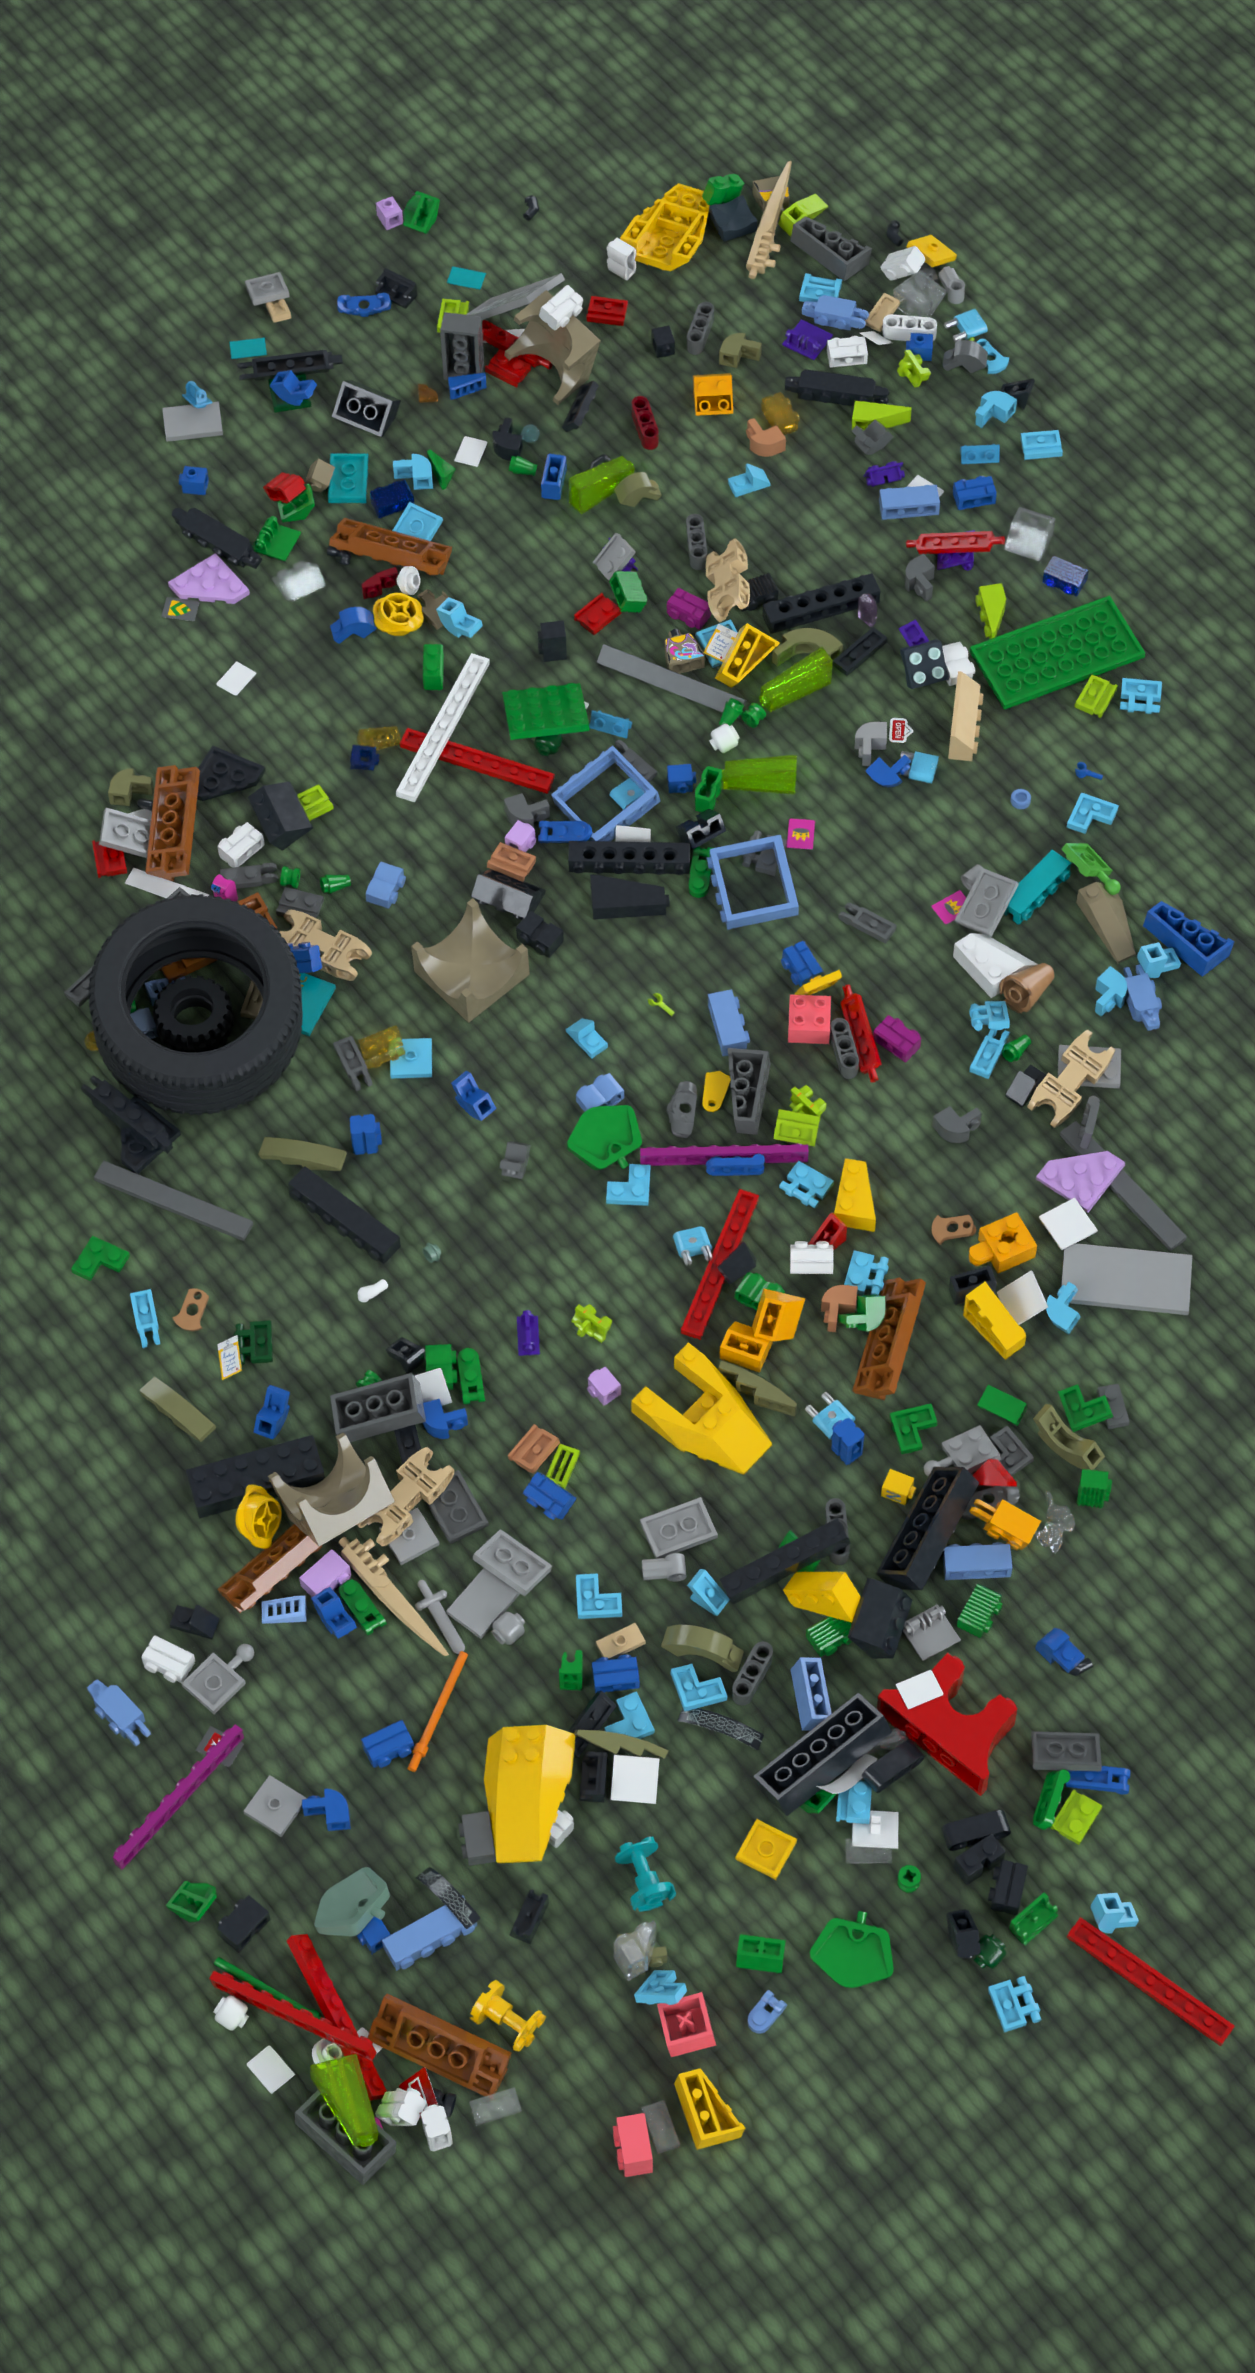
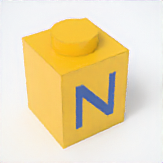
(898, 1487)

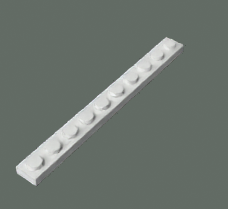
(442, 728)

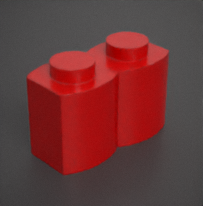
(284, 487)

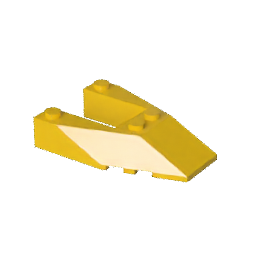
(715, 1426)

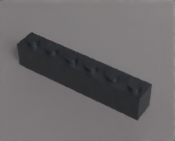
(344, 1215)
(785, 1561)

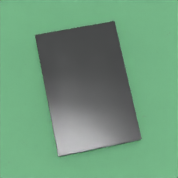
(458, 1510)
(1066, 1751)

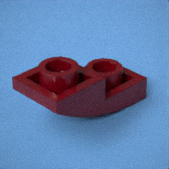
(373, 586)

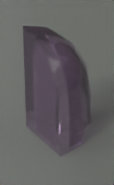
(867, 609)

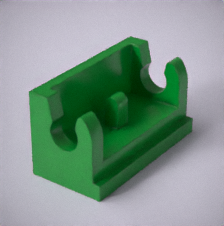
(1003, 1405)
(571, 1672)
(1033, 1919)
(760, 1953)

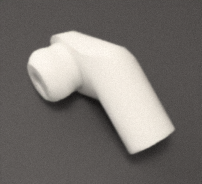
(368, 1292)

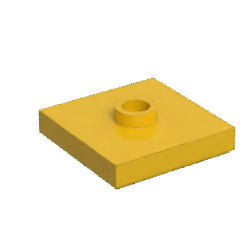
(933, 250)
(819, 983)
(766, 1849)

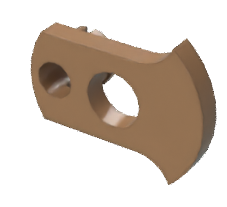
(940, 1227)
(189, 1322)

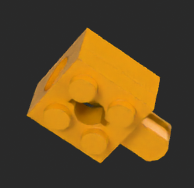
(1004, 1252)
(1006, 1523)

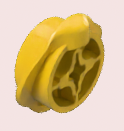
(399, 619)
(258, 1516)

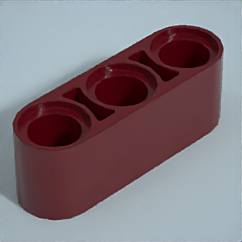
(645, 423)

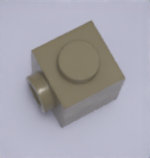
(319, 475)

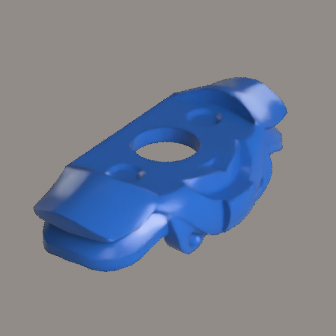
(350, 304)

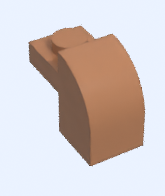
(765, 442)
(838, 1300)

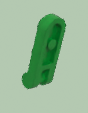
(699, 873)
(470, 1375)
(361, 1606)
(1050, 1798)

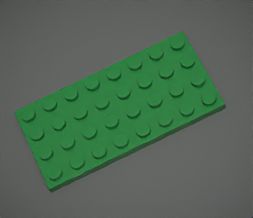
(1057, 652)

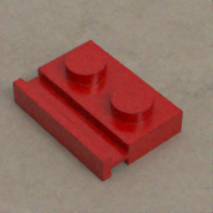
(607, 311)
(508, 370)
(597, 614)
(108, 860)

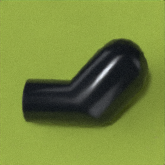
(532, 203)
(892, 233)

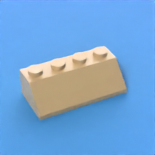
(964, 719)

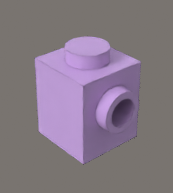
(389, 213)
(521, 836)
(603, 1386)

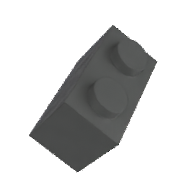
(478, 1838)

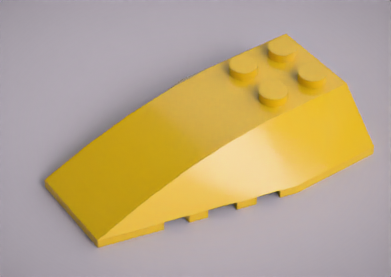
(670, 229)
(524, 1788)

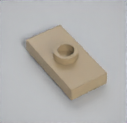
(885, 306)
(278, 310)
(621, 1642)

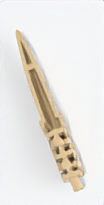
(764, 237)
(376, 1579)

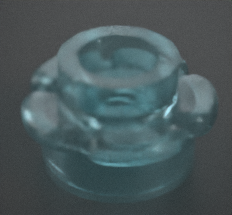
(530, 433)

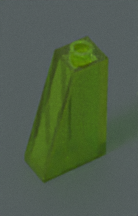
(597, 483)
(798, 680)
(761, 774)
(346, 2095)

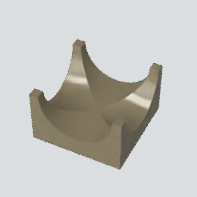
(567, 348)
(471, 965)
(339, 1500)

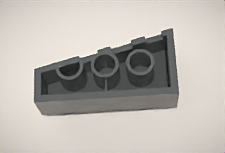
(830, 249)
(748, 1084)

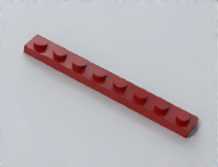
(484, 763)
(713, 1280)
(1150, 1981)
(332, 2005)
(300, 2018)

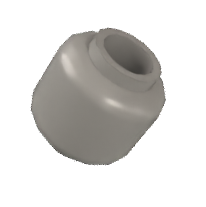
(508, 1628)

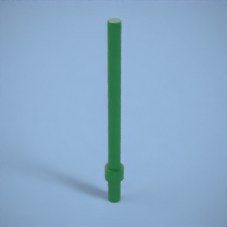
(259, 1985)

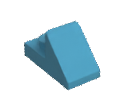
(752, 480)
(586, 1037)
(707, 1593)

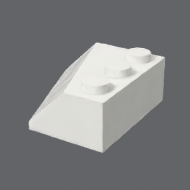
(988, 961)

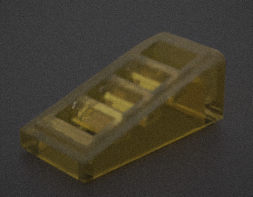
(366, 736)

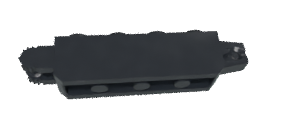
(298, 363)
(836, 388)
(217, 537)
(127, 1115)

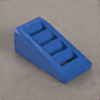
(466, 384)

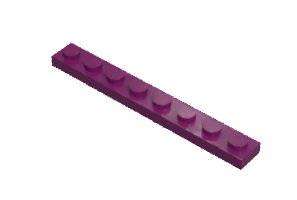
(700, 1155)
(172, 1802)

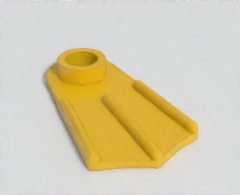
(715, 1090)

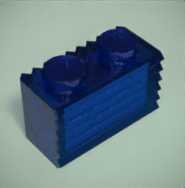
(391, 498)
(1065, 576)

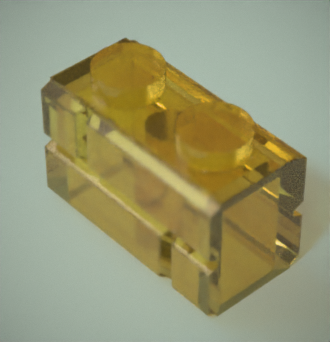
(780, 413)

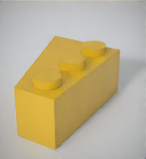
(744, 654)
(854, 1197)
(993, 1321)

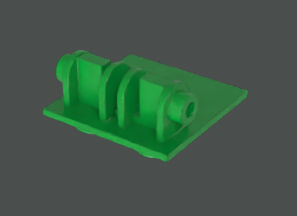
(275, 540)

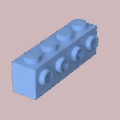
(424, 1937)

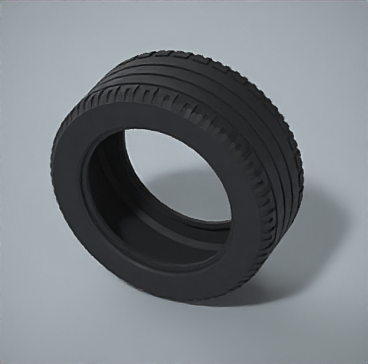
(196, 929)

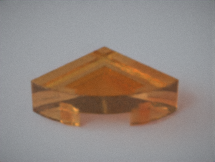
(427, 394)

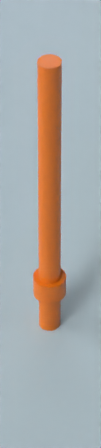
(421, 1748)

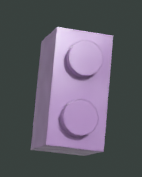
(327, 1572)

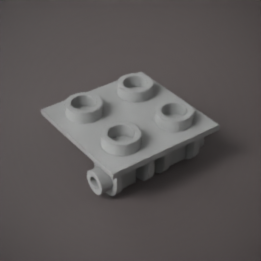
(930, 1632)

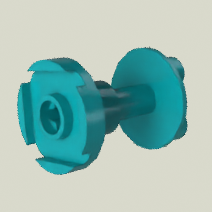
(650, 1889)

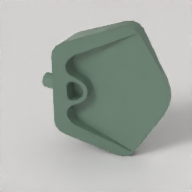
(352, 1904)

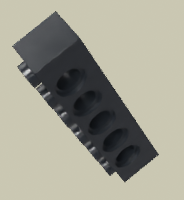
(818, 603)
(636, 851)

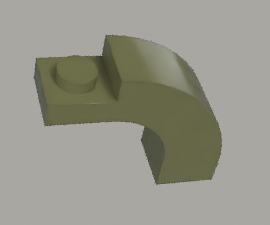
(806, 641)
(1064, 1442)
(703, 1642)

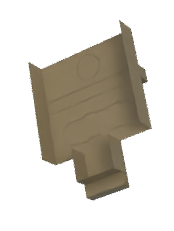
(429, 611)

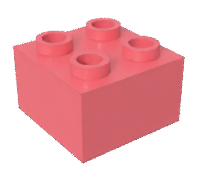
(809, 1019)
(686, 2025)
(634, 2145)

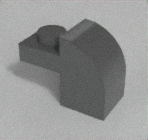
(966, 353)
(872, 438)
(917, 576)
(518, 809)
(956, 1128)
(515, 1159)

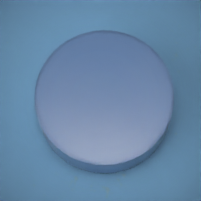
(1020, 799)

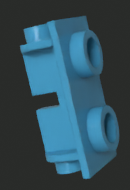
(196, 395)
(980, 454)
(610, 724)

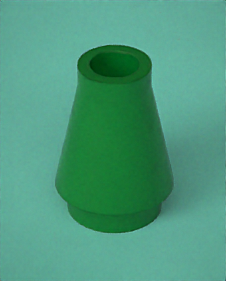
(522, 466)
(731, 711)
(333, 883)
(1013, 1050)

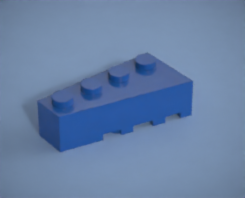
(1190, 941)

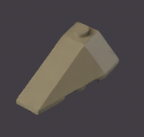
(1108, 919)

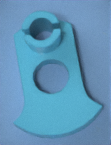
(999, 363)

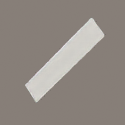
(156, 884)

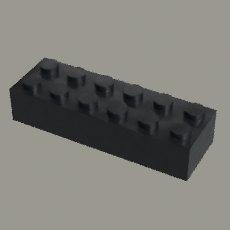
(223, 1483)
(927, 1528)
(822, 1754)

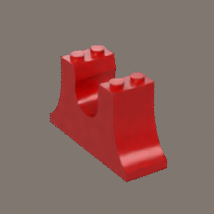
(951, 1738)

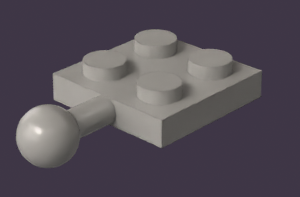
(966, 1450)
(216, 1681)

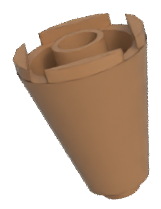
(1026, 986)

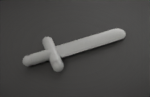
(433, 1603)

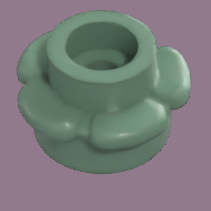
(431, 1252)

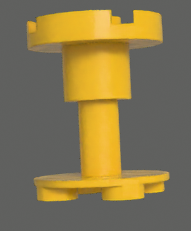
(500, 2011)

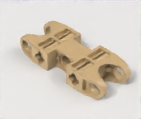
(730, 586)
(334, 951)
(1061, 1091)
(414, 1484)

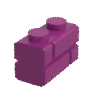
(688, 609)
(897, 1038)

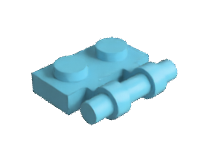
(1140, 690)
(991, 1014)
(809, 1180)
(860, 1269)
(1008, 2007)

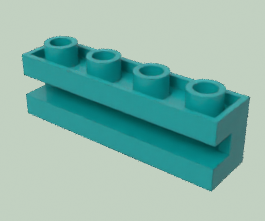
(1038, 885)

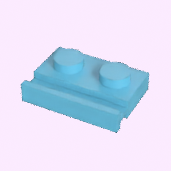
(1041, 444)
(855, 1804)

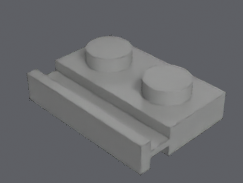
(614, 556)

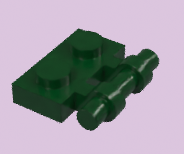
(260, 1341)

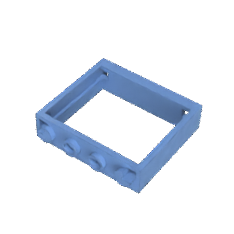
(590, 772)
(759, 915)

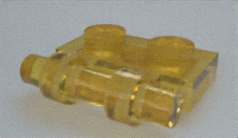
(379, 1043)

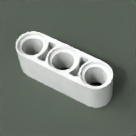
(901, 326)

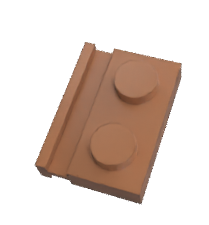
(511, 861)
(533, 1449)

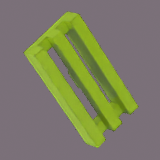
(569, 1450)

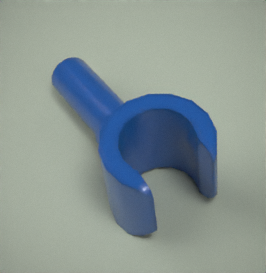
(1083, 771)

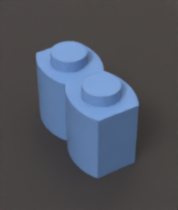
(385, 885)
(603, 1092)

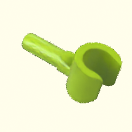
(660, 1003)

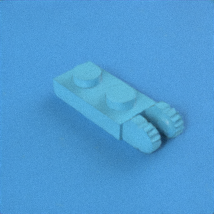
(988, 1054)
(145, 1315)

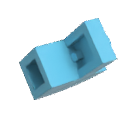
(995, 404)
(418, 468)
(456, 619)
(1156, 960)
(1113, 990)
(1059, 1311)
(1112, 1913)

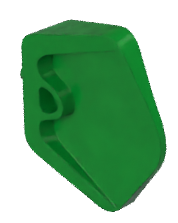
(605, 1136)
(853, 1952)

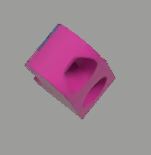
(224, 888)

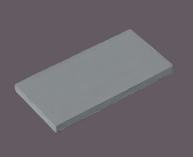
(515, 298)
(1128, 1278)

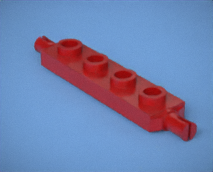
(504, 340)
(955, 542)
(865, 1045)

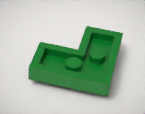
(99, 1253)
(1082, 1413)
(908, 1422)

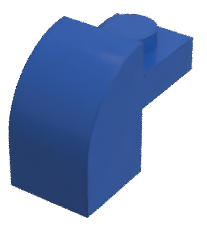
(291, 389)
(353, 620)
(887, 776)
(471, 1098)
(273, 1414)
(440, 1423)
(332, 1613)
(1058, 1648)
(332, 1805)

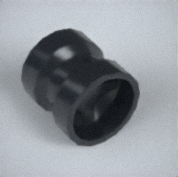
(446, 2100)

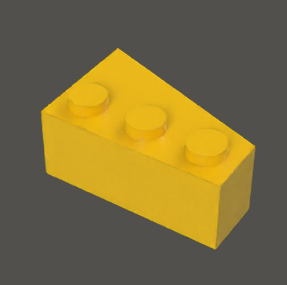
(824, 1594)
(705, 2111)

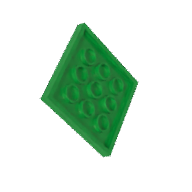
(545, 711)

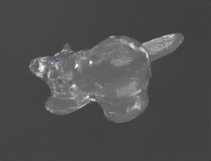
(1057, 1521)

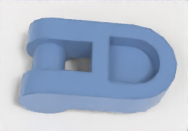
(761, 2020)

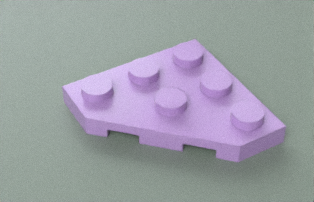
(209, 582)
(1081, 1176)

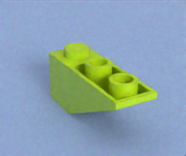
(807, 207)
(888, 415)
(992, 605)

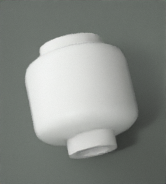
(724, 738)
(231, 2012)

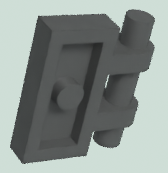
(764, 862)

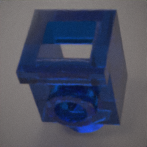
(359, 752)

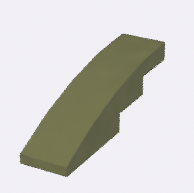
(302, 1153)
(764, 1393)
(178, 1409)
(614, 1741)

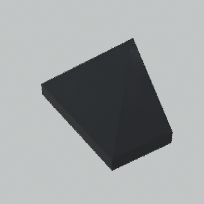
(737, 1263)

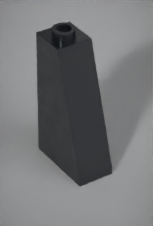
(626, 898)

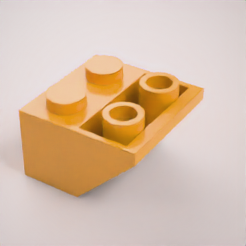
(713, 394)
(777, 1316)
(743, 1348)

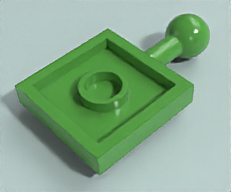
(1091, 865)

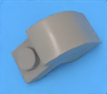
(870, 737)

